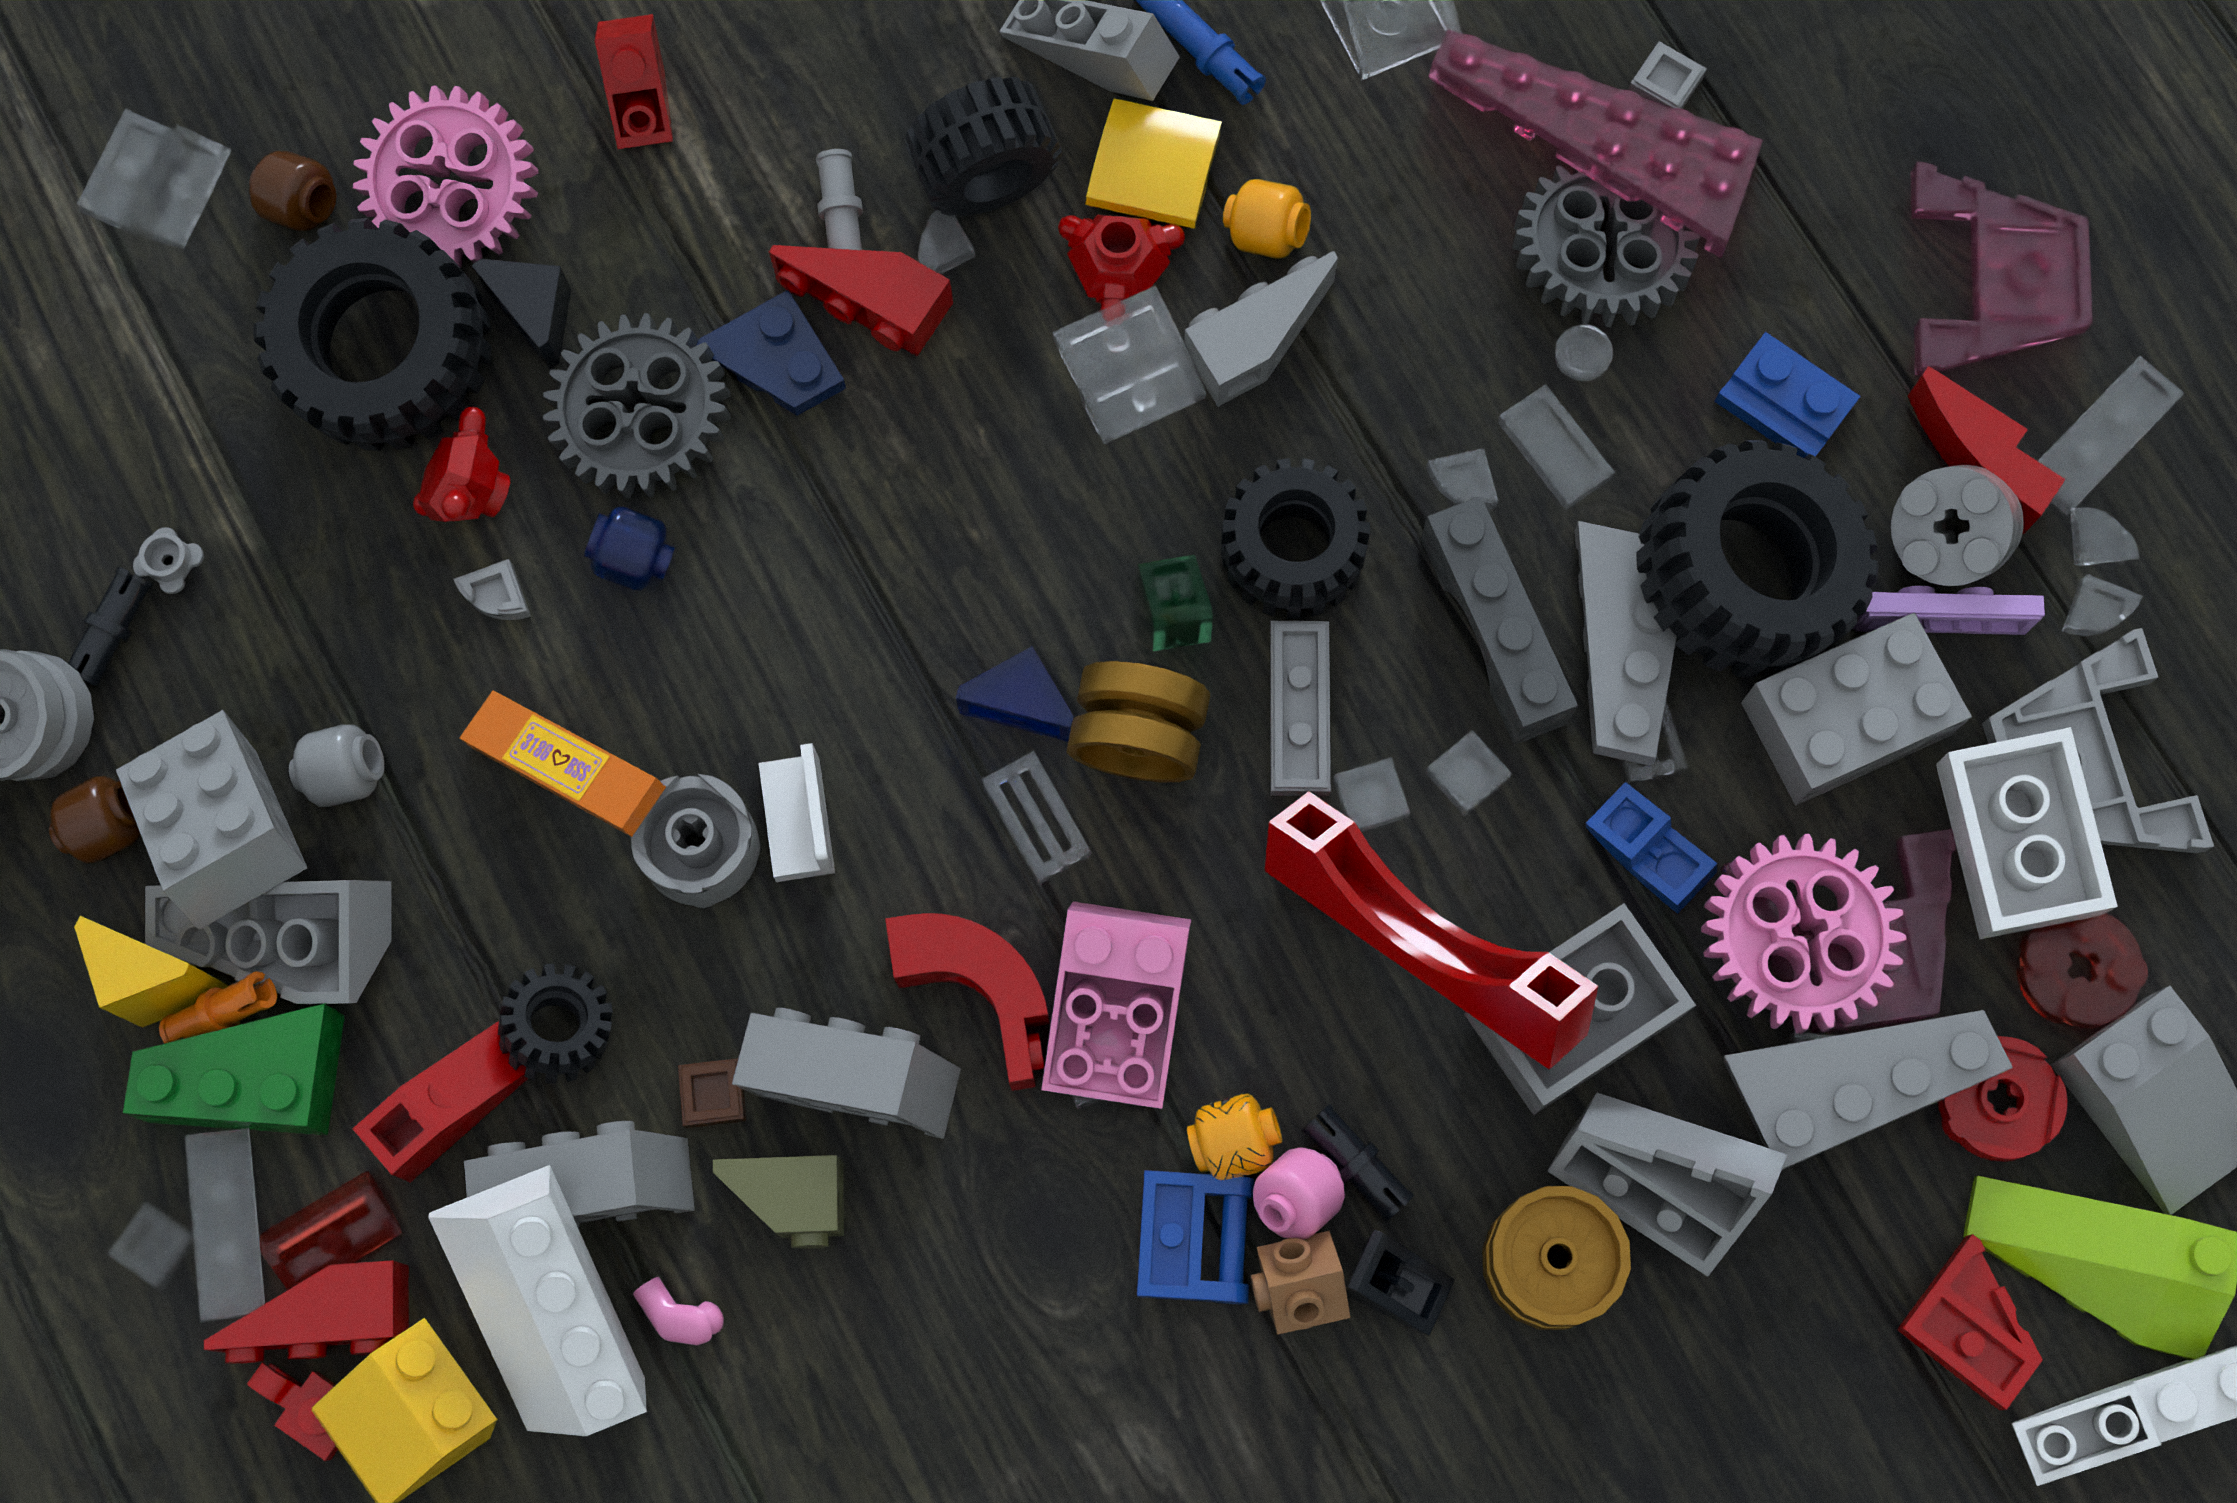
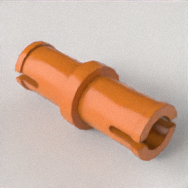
(220, 1008)

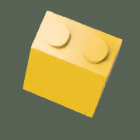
(405, 1414)

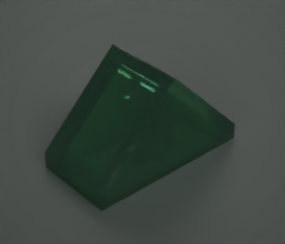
(1176, 602)

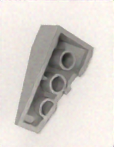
(305, 936)

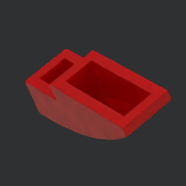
(1979, 435)

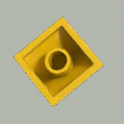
(136, 978)

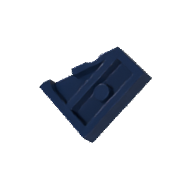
(777, 354)

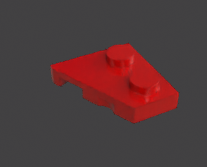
(1973, 1327)

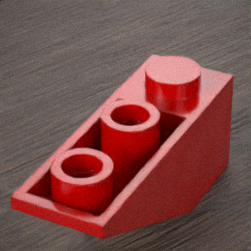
(877, 289)
(440, 1105)
(336, 1306)

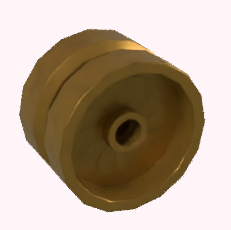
(1138, 721)
(1571, 1223)

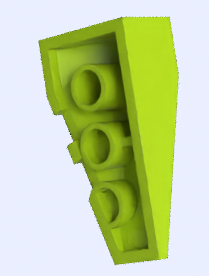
(2133, 1268)

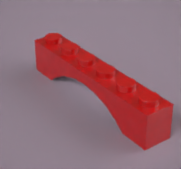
(1515, 993)

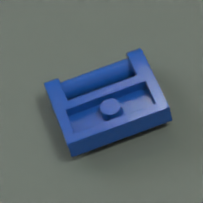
(1174, 1237)

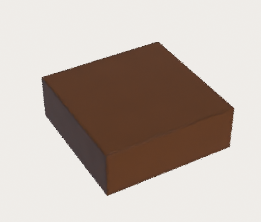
(709, 1094)

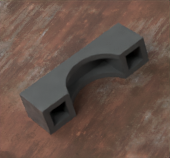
(1516, 652)

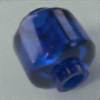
(628, 548)

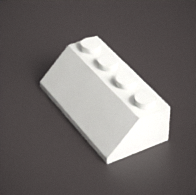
(542, 1306)

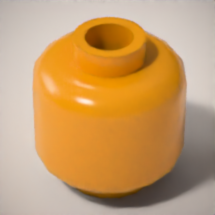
(1267, 218)

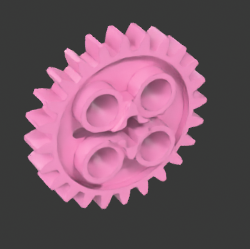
(456, 130)
(1857, 924)

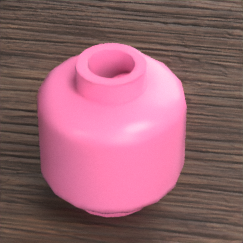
(1298, 1193)

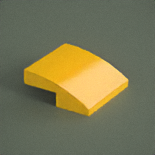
(1153, 163)

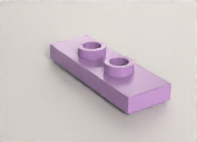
(1967, 612)

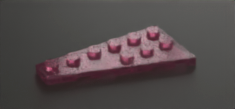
(1610, 134)

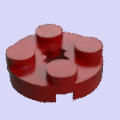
(2020, 1130)

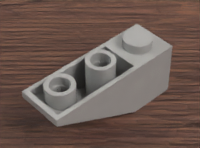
(1097, 41)
(1249, 338)

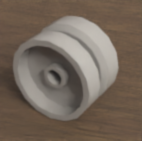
(42, 715)

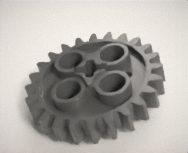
(1555, 240)
(627, 452)

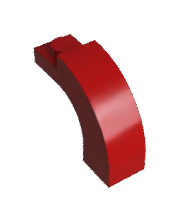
(960, 951)

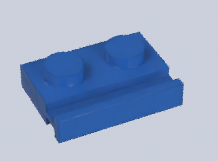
(1786, 397)

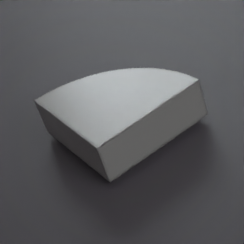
(495, 591)

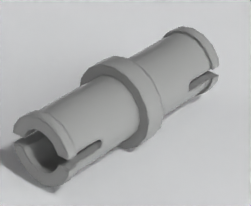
(839, 204)

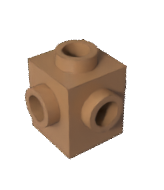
(1301, 1283)

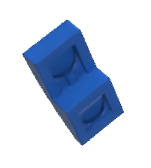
(1650, 849)

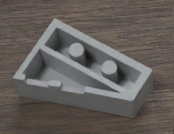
(1668, 1177)

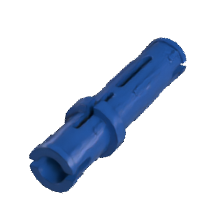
(1212, 51)

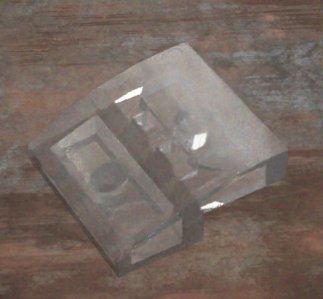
(153, 179)
(1129, 364)

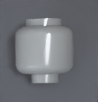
(336, 765)

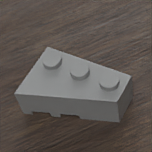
(847, 1070)
(600, 1174)

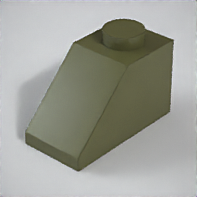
(790, 1194)

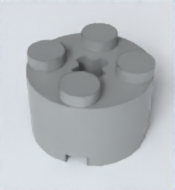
(1932, 550)
(705, 872)

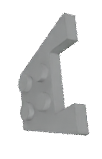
(2077, 703)

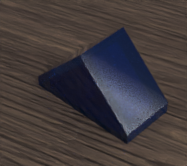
(1018, 696)

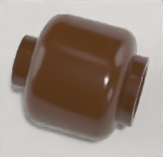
(292, 191)
(93, 820)

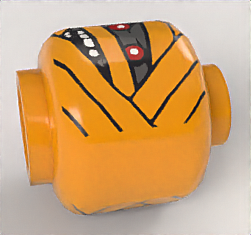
(1234, 1137)

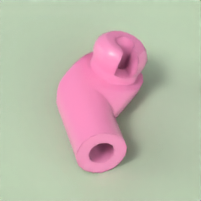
(678, 1321)

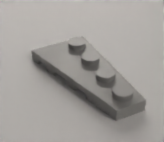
(1623, 644)

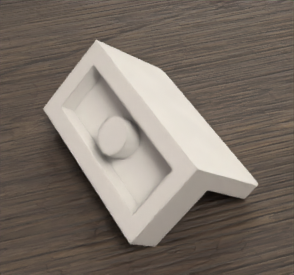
(796, 816)

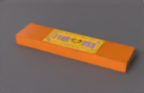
(563, 763)

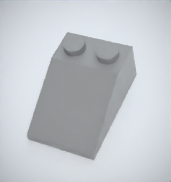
(2159, 1097)

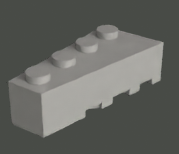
(1848, 1084)

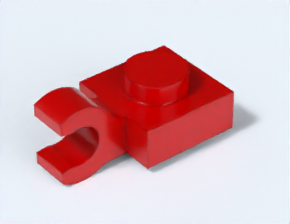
(298, 1401)

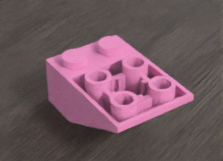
(1122, 976)

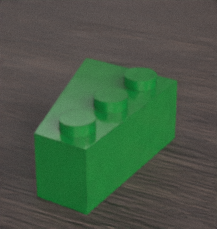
(249, 1076)

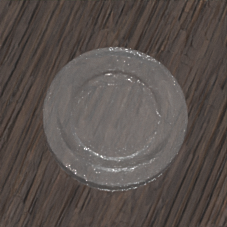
(1583, 352)

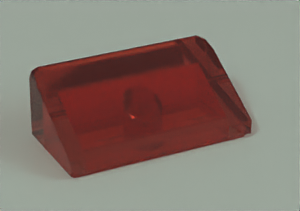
(330, 1231)

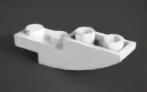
(2130, 1416)

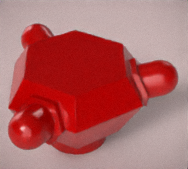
(1118, 254)
(463, 475)

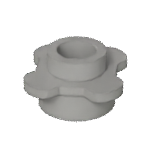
(158, 547)

